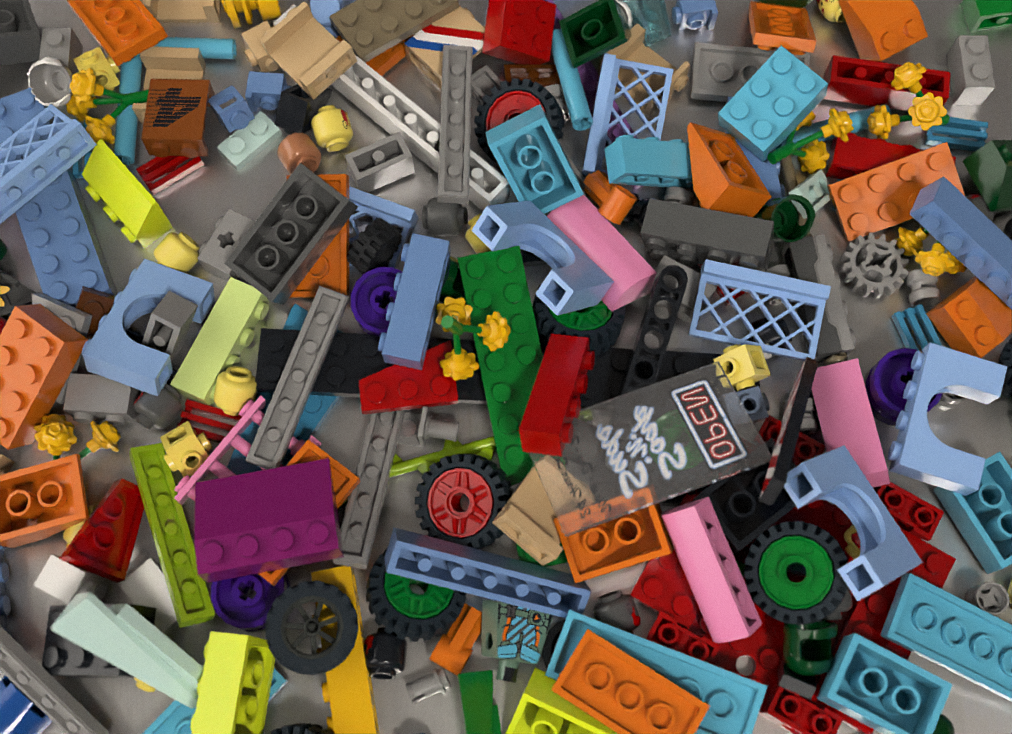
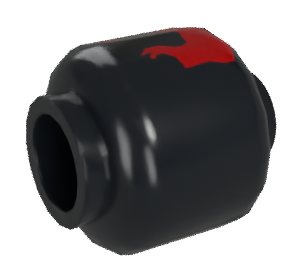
(385, 654)

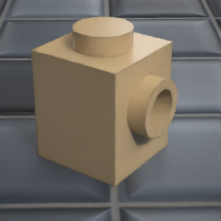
(255, 51)

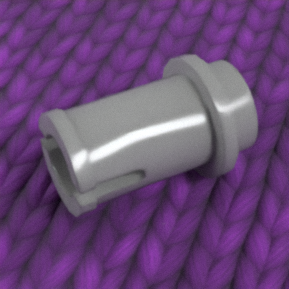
(428, 685)

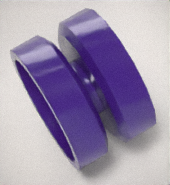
(368, 297)
(887, 383)
(235, 606)

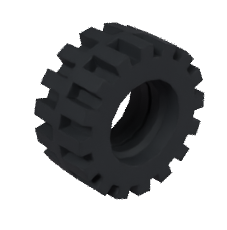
(374, 246)

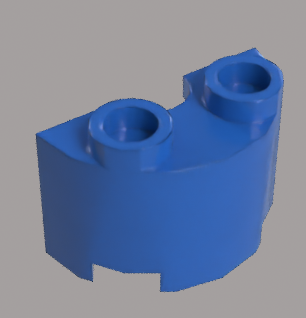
(18, 712)

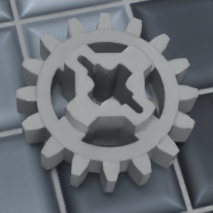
(875, 277)

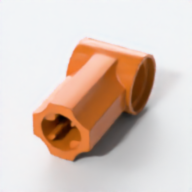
(612, 199)
(456, 646)

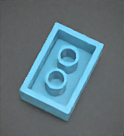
(772, 103)
(534, 160)
(985, 514)
(883, 689)

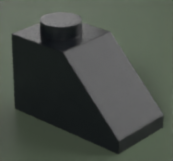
(298, 109)

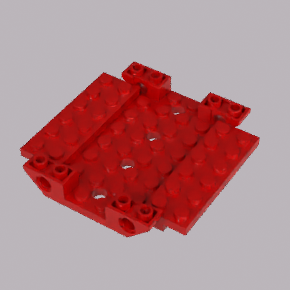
(683, 628)

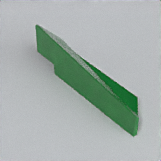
(477, 703)

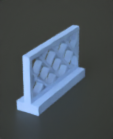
(604, 106)
(42, 159)
(388, 211)
(763, 284)

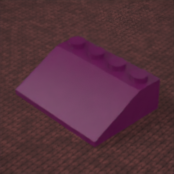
(266, 521)

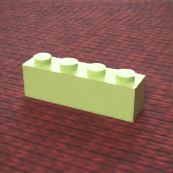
(220, 340)

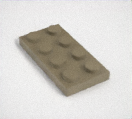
(381, 24)

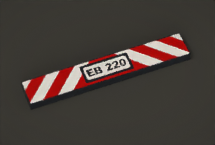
(788, 432)

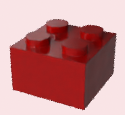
(519, 30)

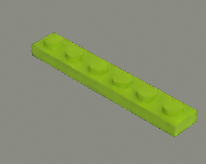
(171, 535)

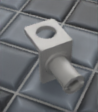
(429, 427)

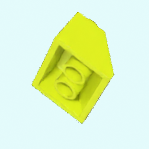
(124, 197)
(233, 685)
(548, 713)

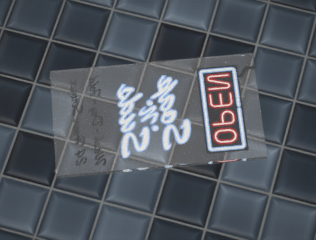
(650, 448)

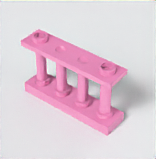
(250, 412)

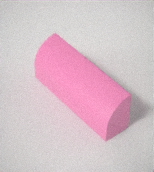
(607, 249)
(848, 417)
(711, 570)

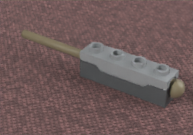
(812, 261)

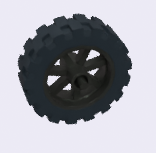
(277, 623)

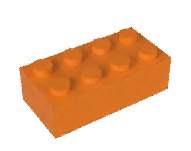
(34, 365)

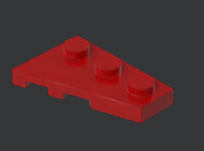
(409, 388)
(109, 534)

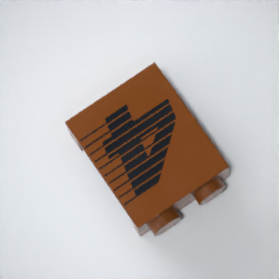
(176, 117)

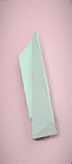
(130, 644)

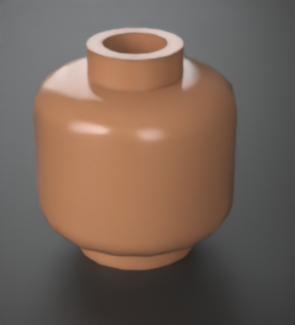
(298, 149)

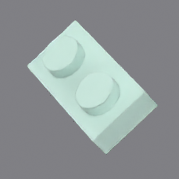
(250, 141)
(813, 189)

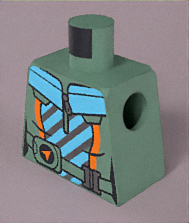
(512, 636)

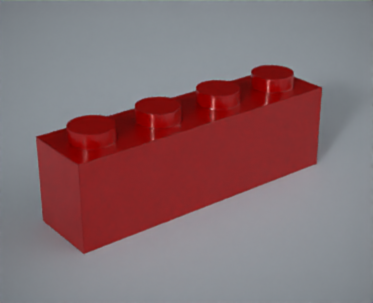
(870, 83)
(863, 154)
(556, 395)

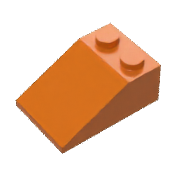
(882, 26)
(723, 174)
(972, 319)
(41, 501)
(616, 543)

